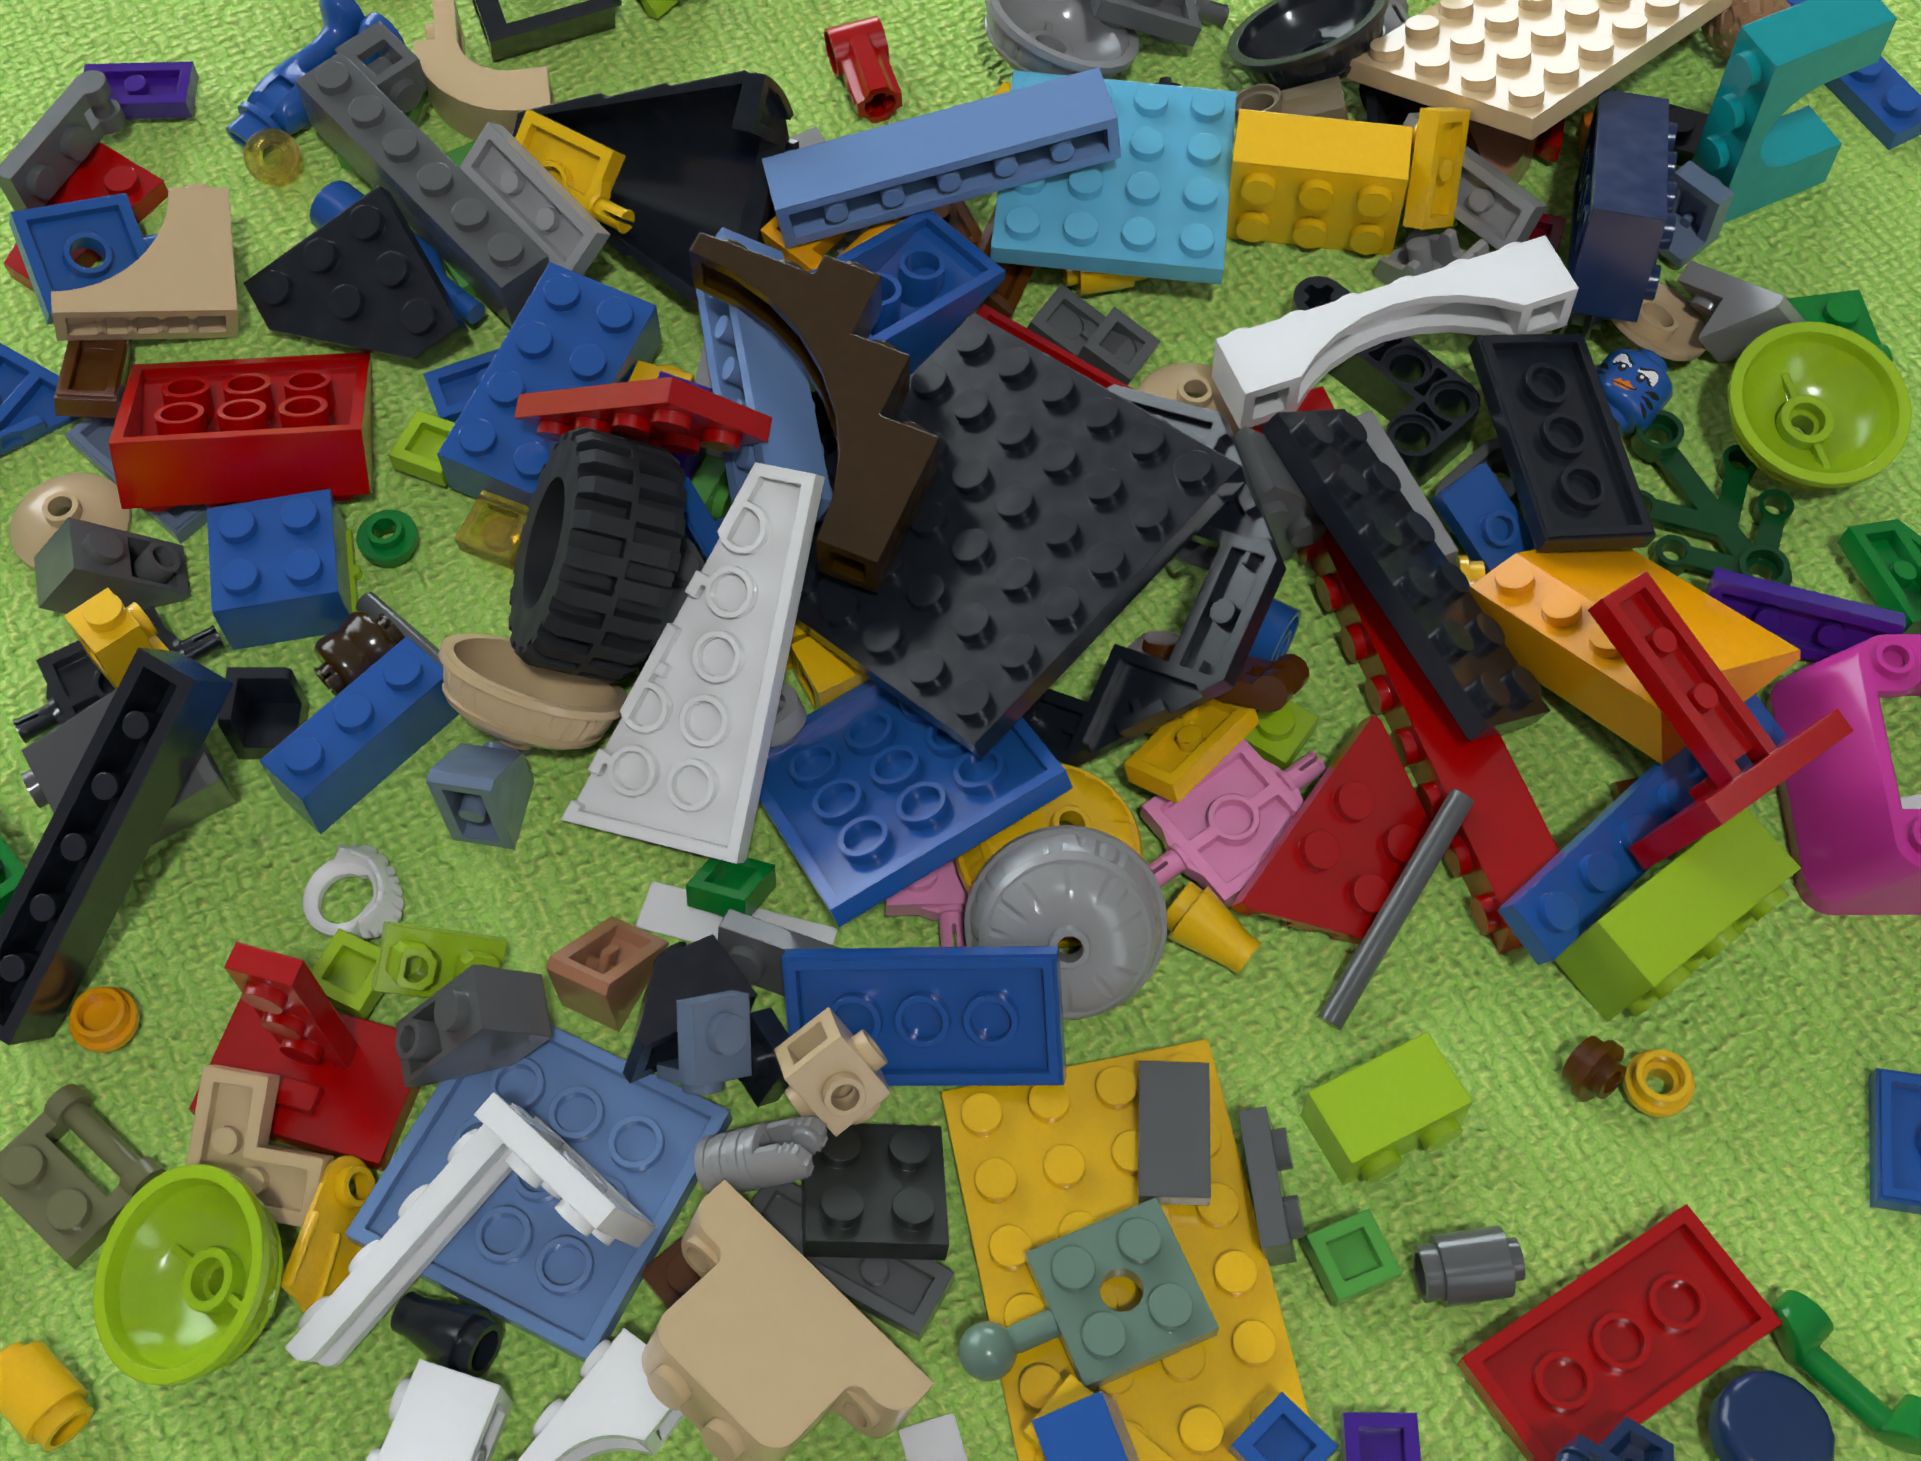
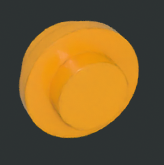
(103, 1019)

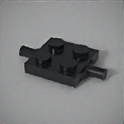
(78, 683)

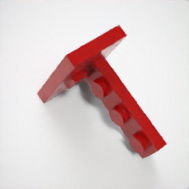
(1704, 715)
(336, 1071)

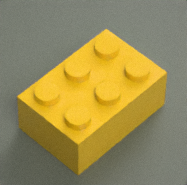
(1318, 182)

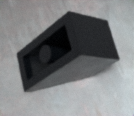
(678, 974)

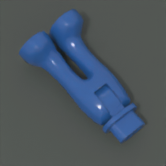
(276, 98)

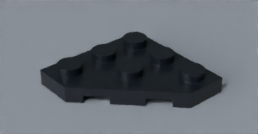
(360, 286)

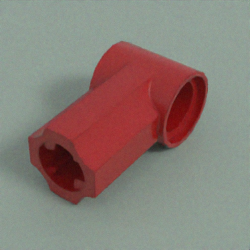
(862, 57)

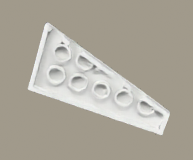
(706, 704)

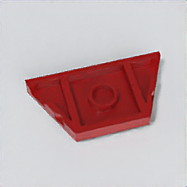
(1343, 843)

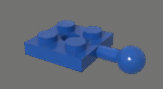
(54, 231)

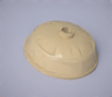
(524, 702)

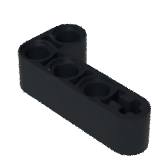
(1422, 397)

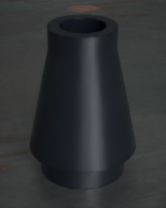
(449, 1332)

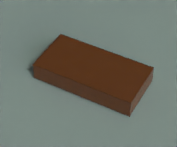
(92, 378)

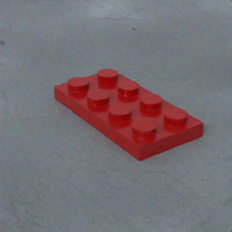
(649, 411)
(1620, 1339)

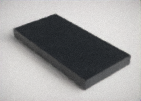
(1561, 442)

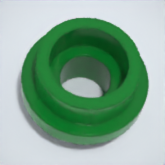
(390, 551)

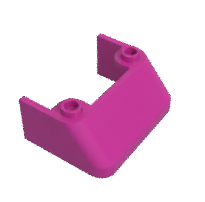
(1845, 805)

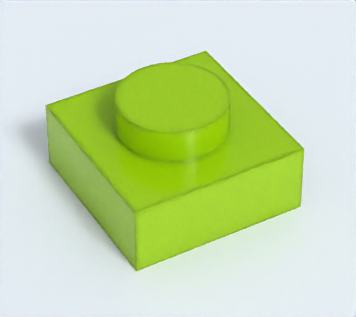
(418, 447)
(1282, 733)
(347, 973)

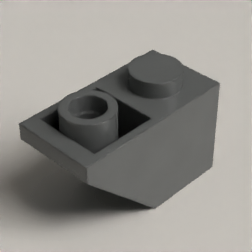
(90, 557)
(473, 1026)

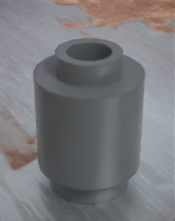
(1468, 1266)

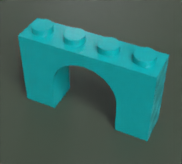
(1768, 71)

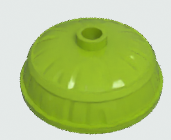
(1831, 387)
(186, 1276)

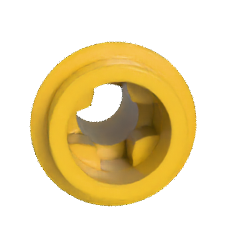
(1209, 928)

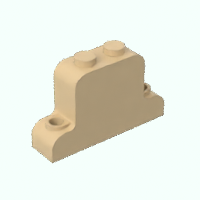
(769, 1343)

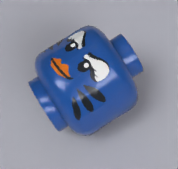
(1634, 387)

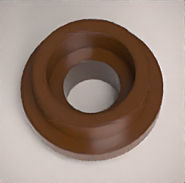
(1594, 1068)

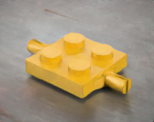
(578, 164)

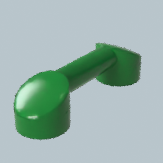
(1800, 1337)

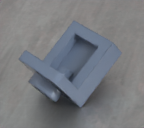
(1700, 212)
(711, 1042)

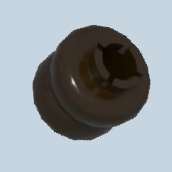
(354, 649)

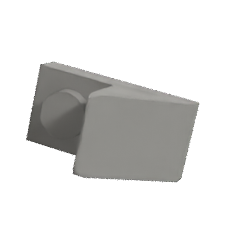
(1735, 310)

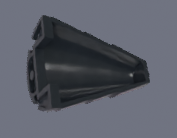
(687, 162)

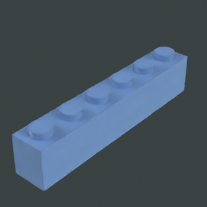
(943, 157)
(761, 374)

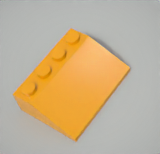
(1548, 630)

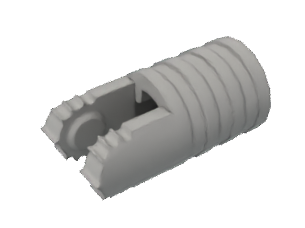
(760, 1154)

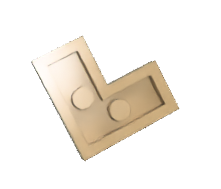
(234, 1133)

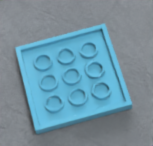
(1137, 215)

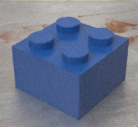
(278, 568)

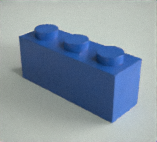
(360, 735)

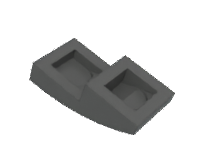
(1106, 342)

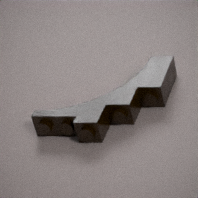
(862, 382)

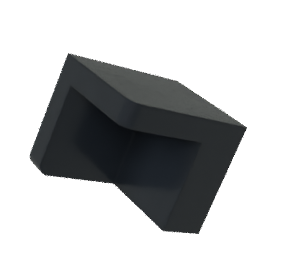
(261, 709)

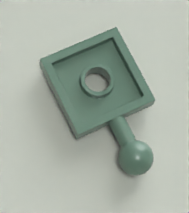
(1095, 1337)

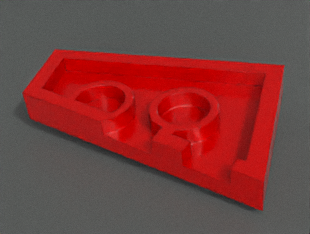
(100, 175)

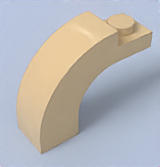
(468, 93)

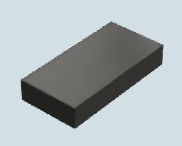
(1174, 1132)

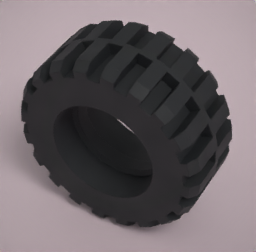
(597, 555)

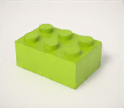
(1680, 918)

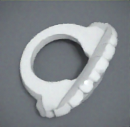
(360, 863)

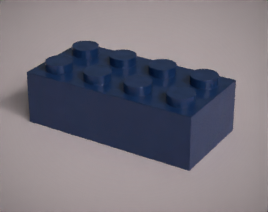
(1622, 205)

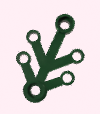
(1711, 516)

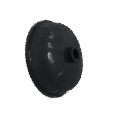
(1305, 39)

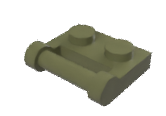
(54, 1192)

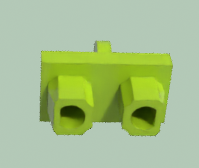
(425, 959)

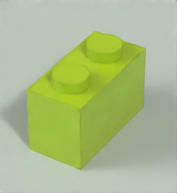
(1387, 1110)

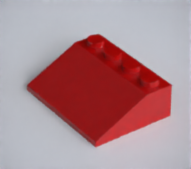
(244, 430)

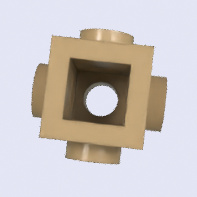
(833, 1072)

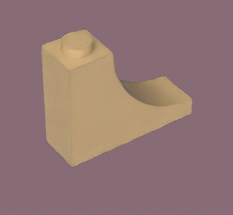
(174, 289)

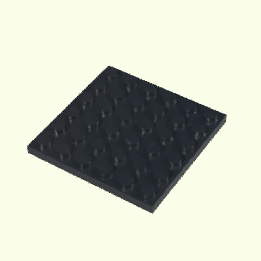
(1028, 541)

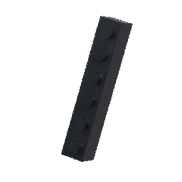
(101, 836)

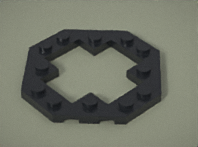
(1146, 691)

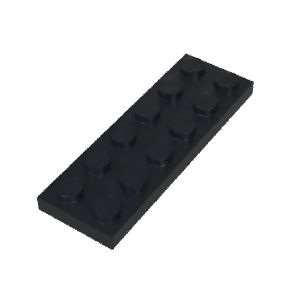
(1407, 572)

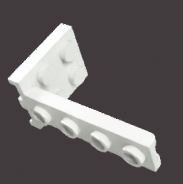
(440, 1209)

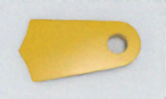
(322, 1249)

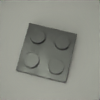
(877, 1195)

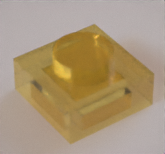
(493, 529)

